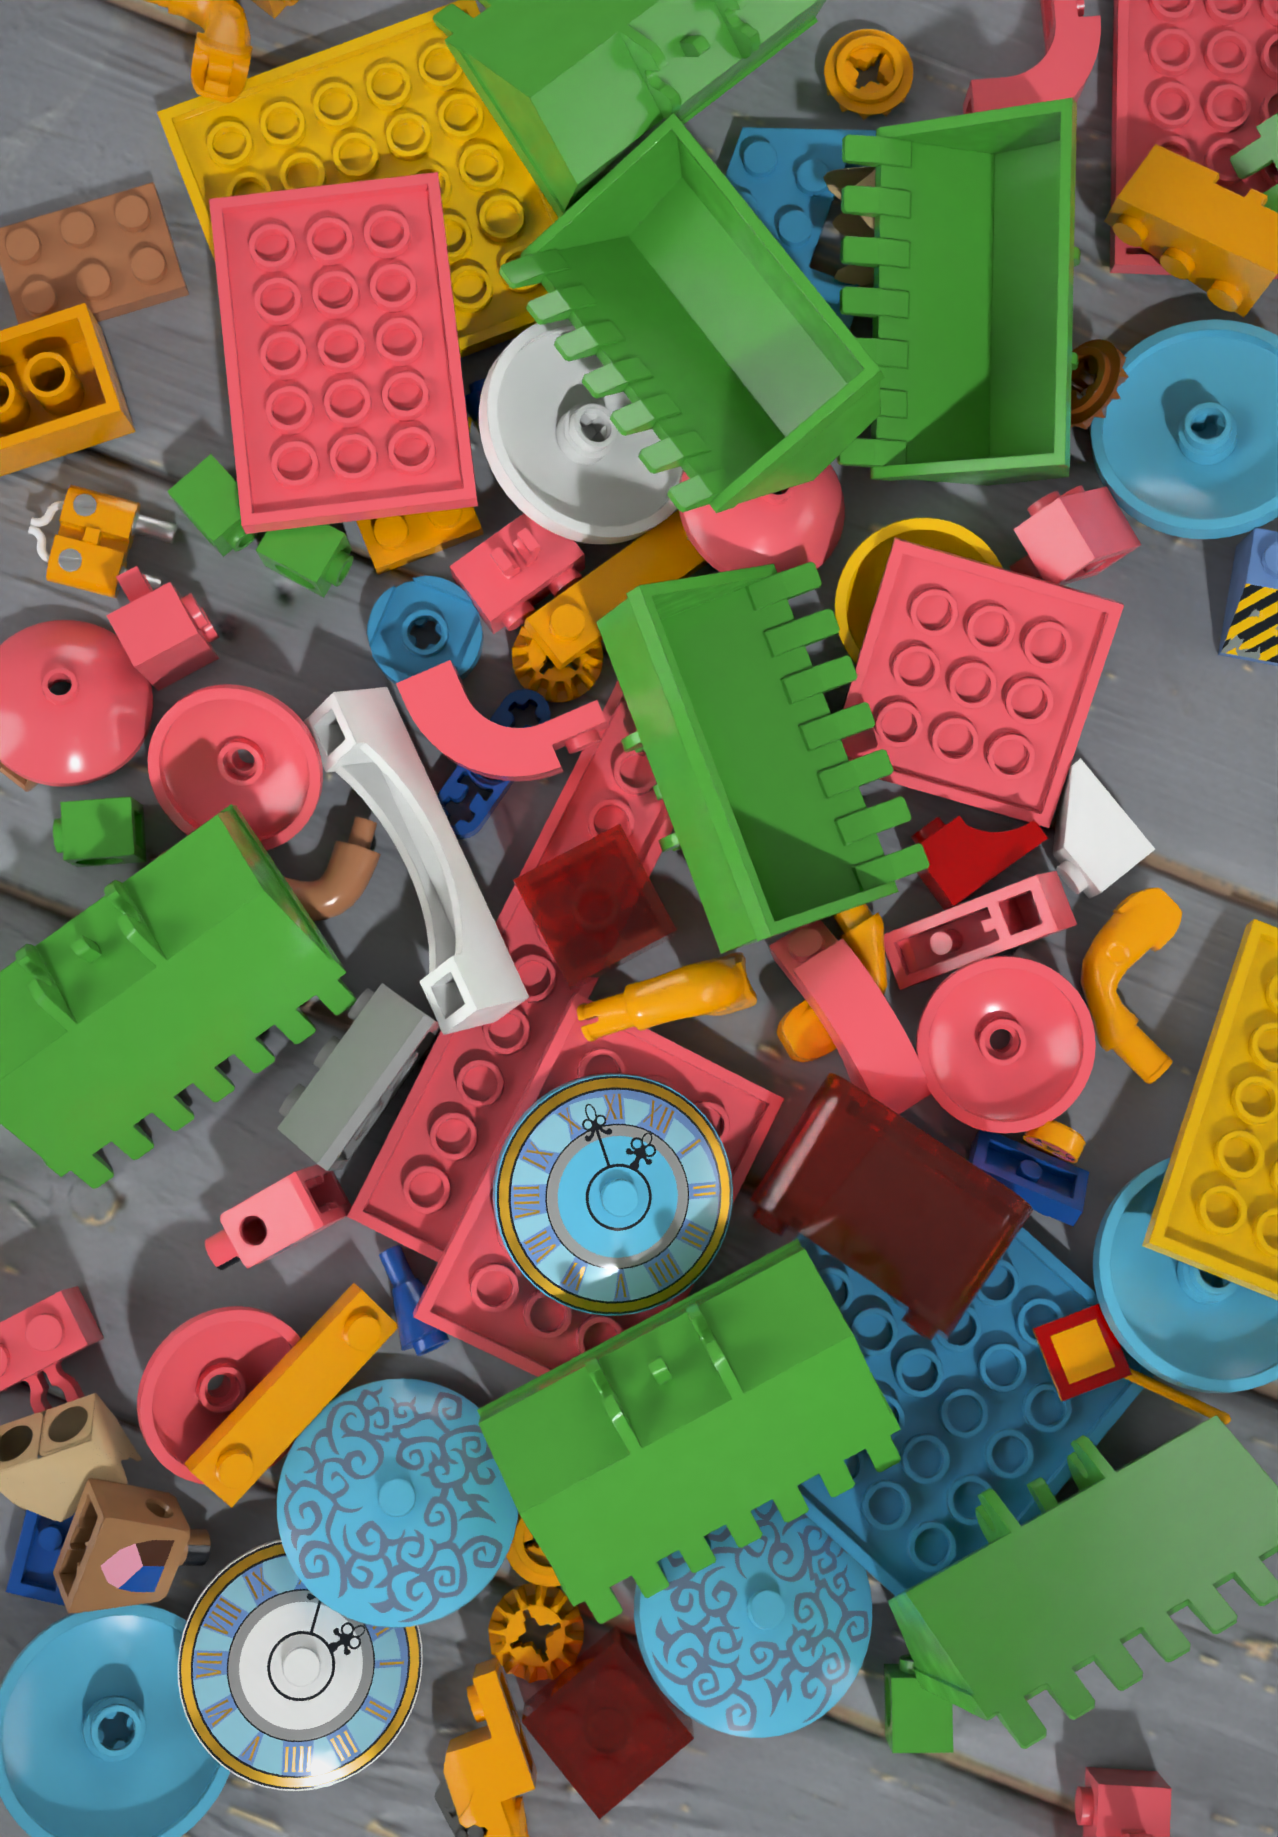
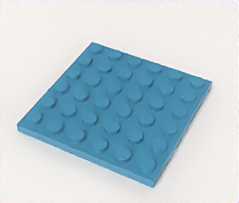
(968, 1414)

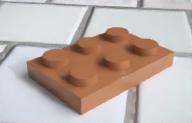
(96, 253)

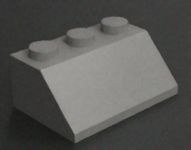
(357, 1077)

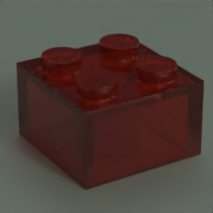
(595, 907)
(606, 1722)

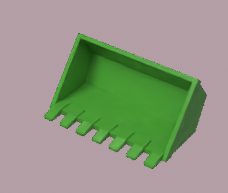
(598, 76)
(968, 294)
(700, 327)
(753, 751)
(156, 996)
(689, 1428)
(1093, 1577)

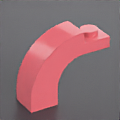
(1061, 74)
(463, 735)
(854, 1015)

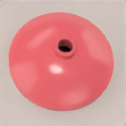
(773, 528)
(74, 734)
(199, 769)
(1037, 1070)
(173, 1394)

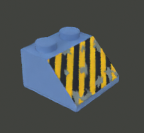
(1252, 601)

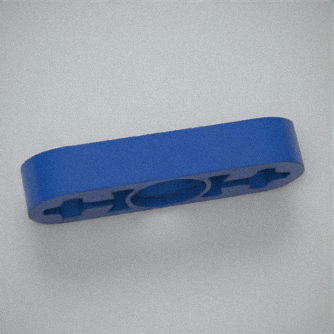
(456, 791)

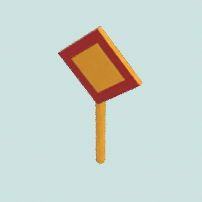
(1087, 1355)

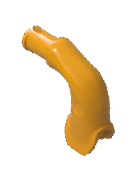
(222, 51)
(1138, 924)
(693, 990)
(800, 1028)

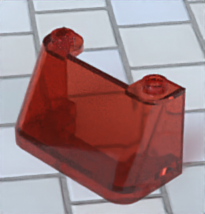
(890, 1205)

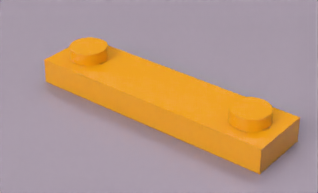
(568, 622)
(291, 1395)

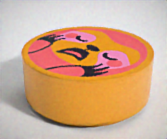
(1056, 1141)

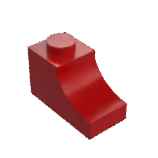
(968, 857)

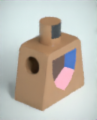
(125, 1547)

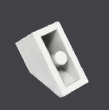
(1093, 835)

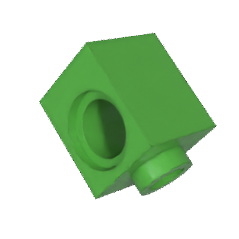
(211, 503)
(308, 556)
(101, 832)
(914, 1717)

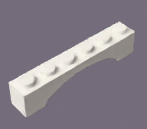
(469, 964)

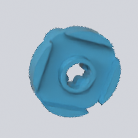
(413, 605)

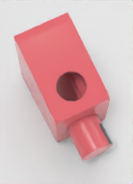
(278, 1218)

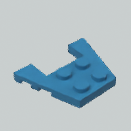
(784, 185)

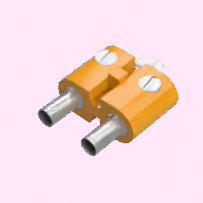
(95, 540)

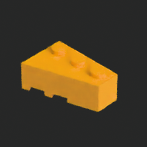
(1199, 228)

